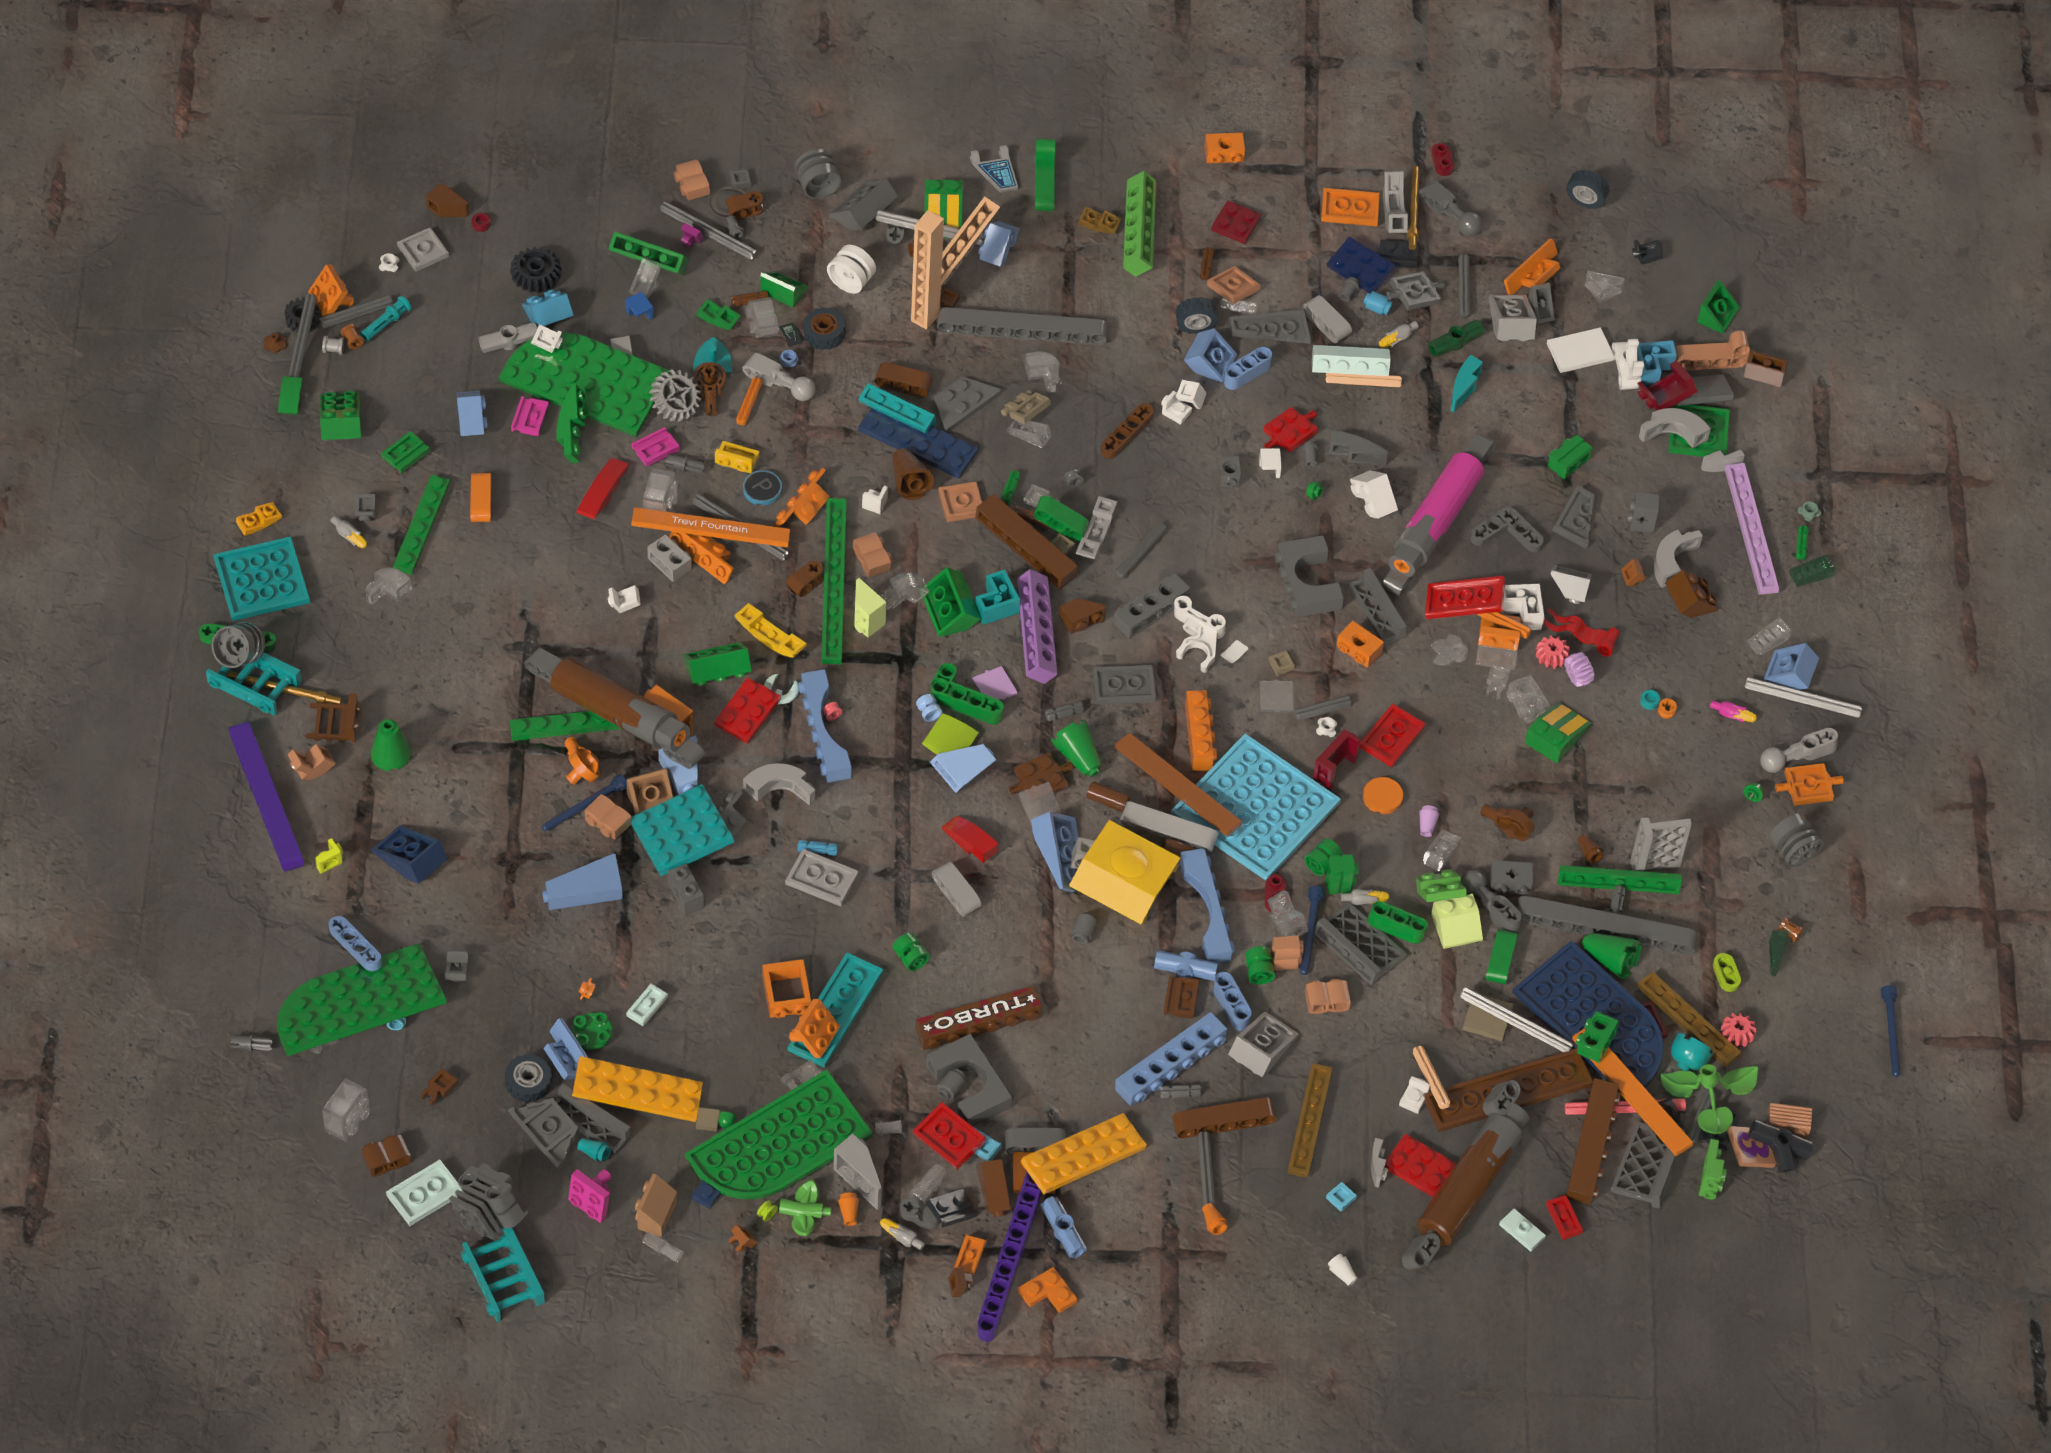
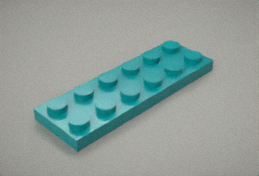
(843, 998)

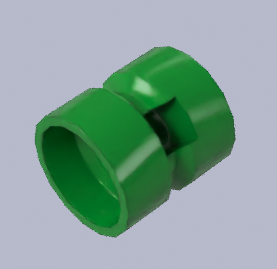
(1318, 858)
(911, 952)
(1260, 965)

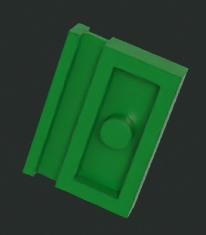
(405, 452)

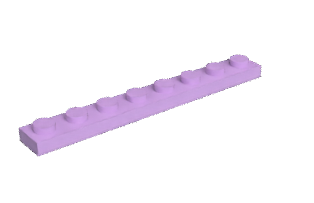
(1751, 528)

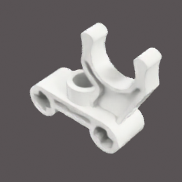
(1628, 367)
(1202, 628)

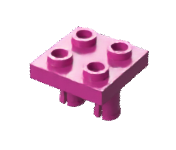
(590, 1194)

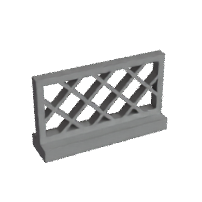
(1644, 844)

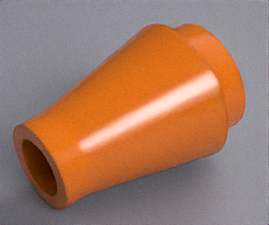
(849, 1208)
(1214, 1220)

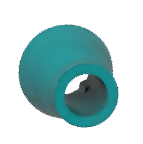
(595, 1149)

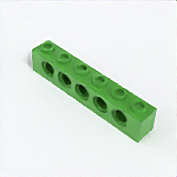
(1139, 223)

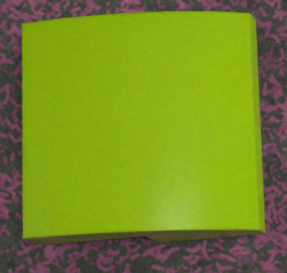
(949, 735)

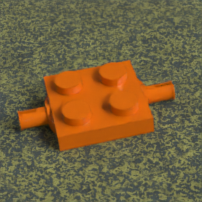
(1809, 784)

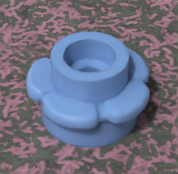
(788, 358)

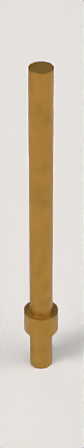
(1413, 232)
(320, 696)

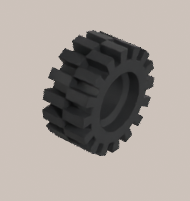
(297, 307)

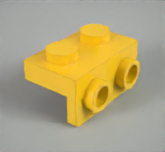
(736, 457)

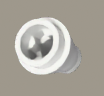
(1341, 1267)

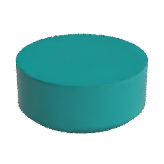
(1650, 699)

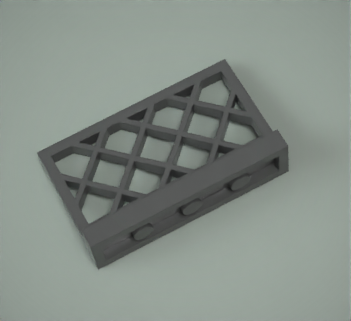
(1349, 950)
(1660, 1180)

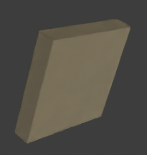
(1484, 1023)

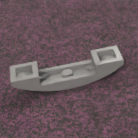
(1098, 528)

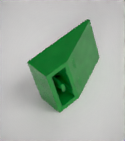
(340, 415)

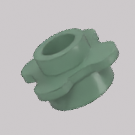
(1812, 508)

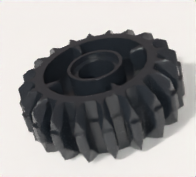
(536, 269)

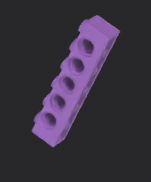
(1037, 626)

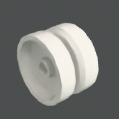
(851, 269)

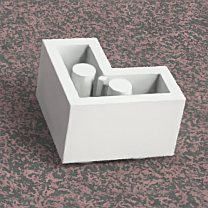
(1376, 492)
(1527, 602)

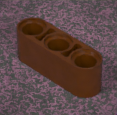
(903, 379)

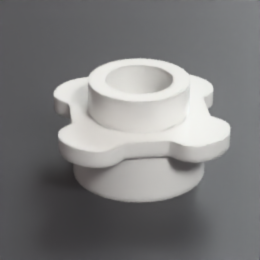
(389, 262)
(1326, 722)

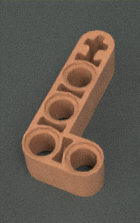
(1715, 355)

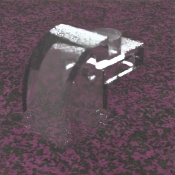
(1044, 366)
(388, 581)
(902, 587)
(1285, 917)

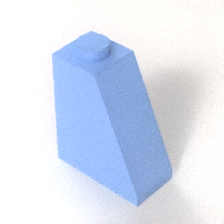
(962, 765)
(679, 776)

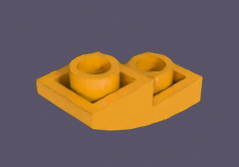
(259, 519)

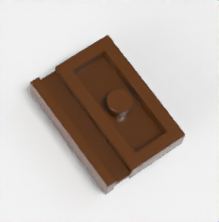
(1181, 997)

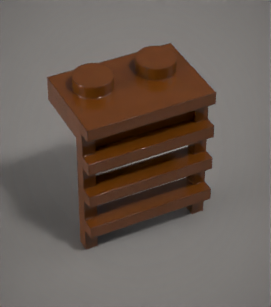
(348, 723)

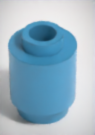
(1378, 303)

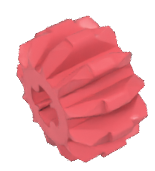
(1552, 652)
(1738, 1029)

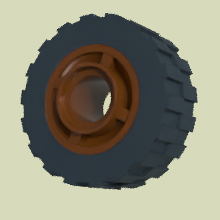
(824, 328)

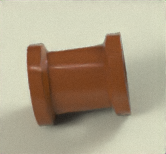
(353, 338)
(1794, 931)

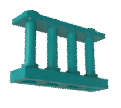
(271, 667)
(515, 1257)

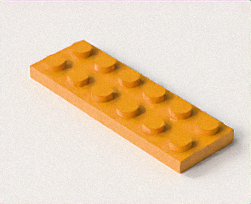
(637, 1089)
(1083, 1153)

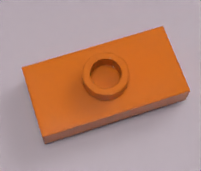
(970, 1254)

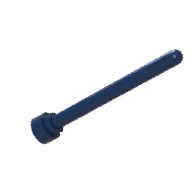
(617, 784)
(1315, 896)
(1889, 995)

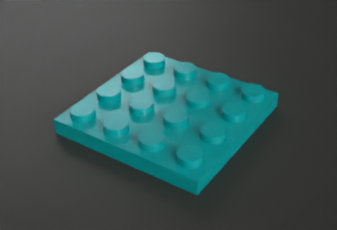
(261, 578)
(681, 830)

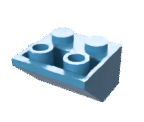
(548, 308)

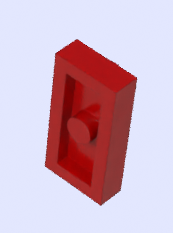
(1564, 1217)

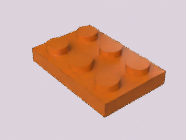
(1350, 207)

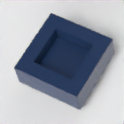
(706, 1195)

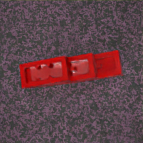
(601, 489)

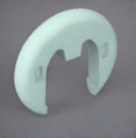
(790, 696)

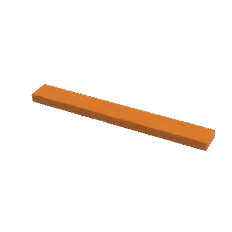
(1642, 1102)

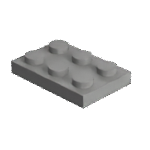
(821, 877)

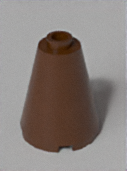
(911, 475)

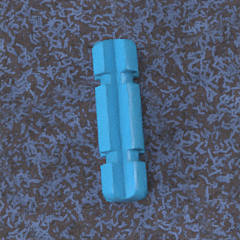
(818, 847)

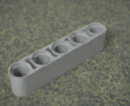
(1169, 826)

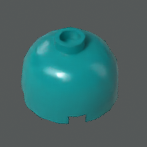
(1690, 1053)

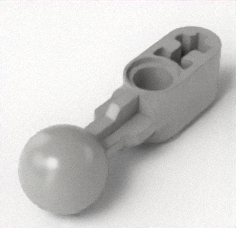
(772, 373)
(1822, 743)

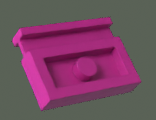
(530, 416)
(655, 447)

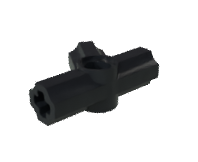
(1785, 1152)

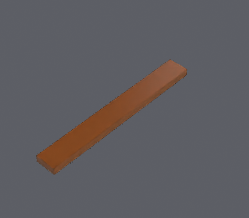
(1178, 784)

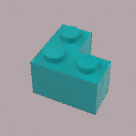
(999, 600)

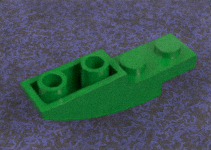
(570, 419)

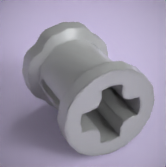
(333, 345)

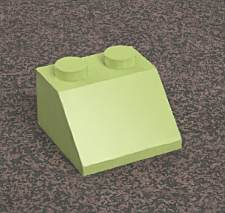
(869, 609)
(1457, 921)

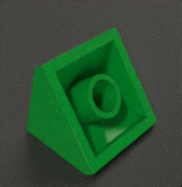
(782, 288)
(1718, 308)

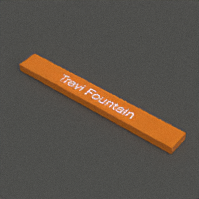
(710, 527)

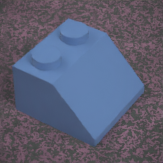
(1210, 355)
(1792, 667)

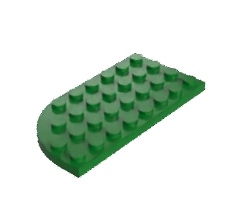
(612, 380)
(358, 1000)
(779, 1141)

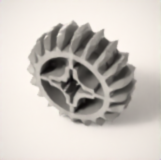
(680, 410)

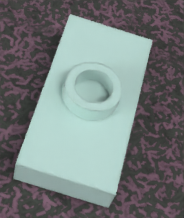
(647, 1004)
(1522, 1230)

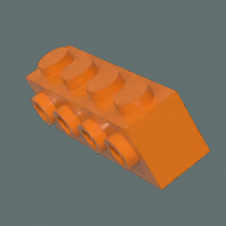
(1199, 730)

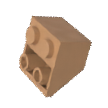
(655, 1206)

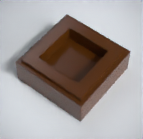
(948, 298)

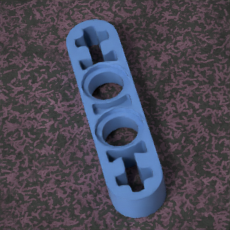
(358, 941)

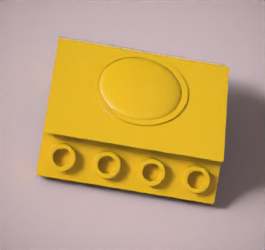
(1124, 871)

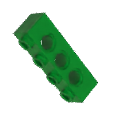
(639, 249)

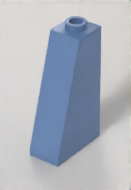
(585, 885)

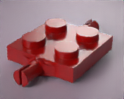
(1290, 429)

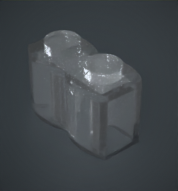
(762, 317)

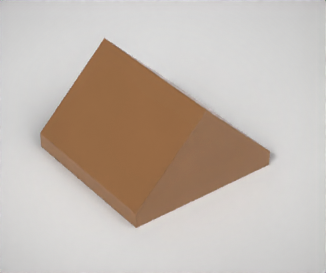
(648, 790)

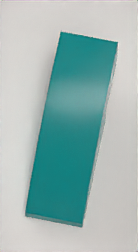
(1465, 381)

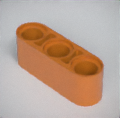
(480, 497)

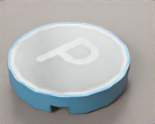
(762, 487)

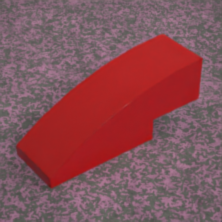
(971, 838)

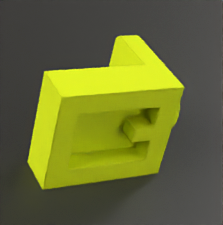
(331, 858)

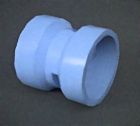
(929, 708)

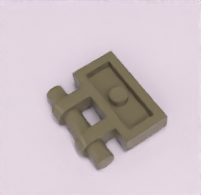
(1026, 406)

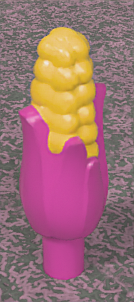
(1733, 711)

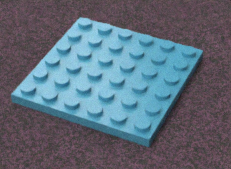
(1270, 798)

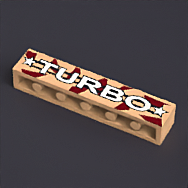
(967, 238)

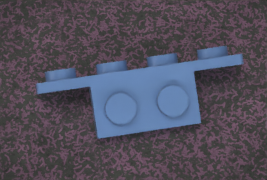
(565, 1050)

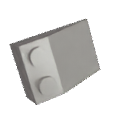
(1512, 317)
(1262, 1044)
(856, 1167)

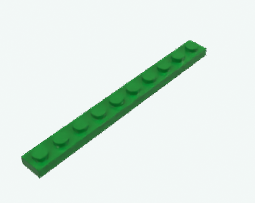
(833, 581)

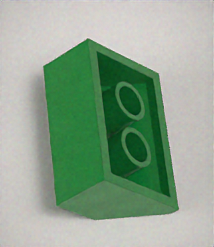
(950, 603)
(717, 663)

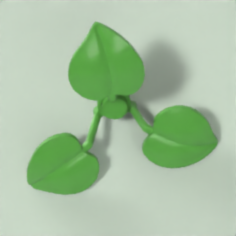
(1739, 1081)

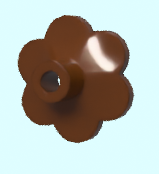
(274, 342)

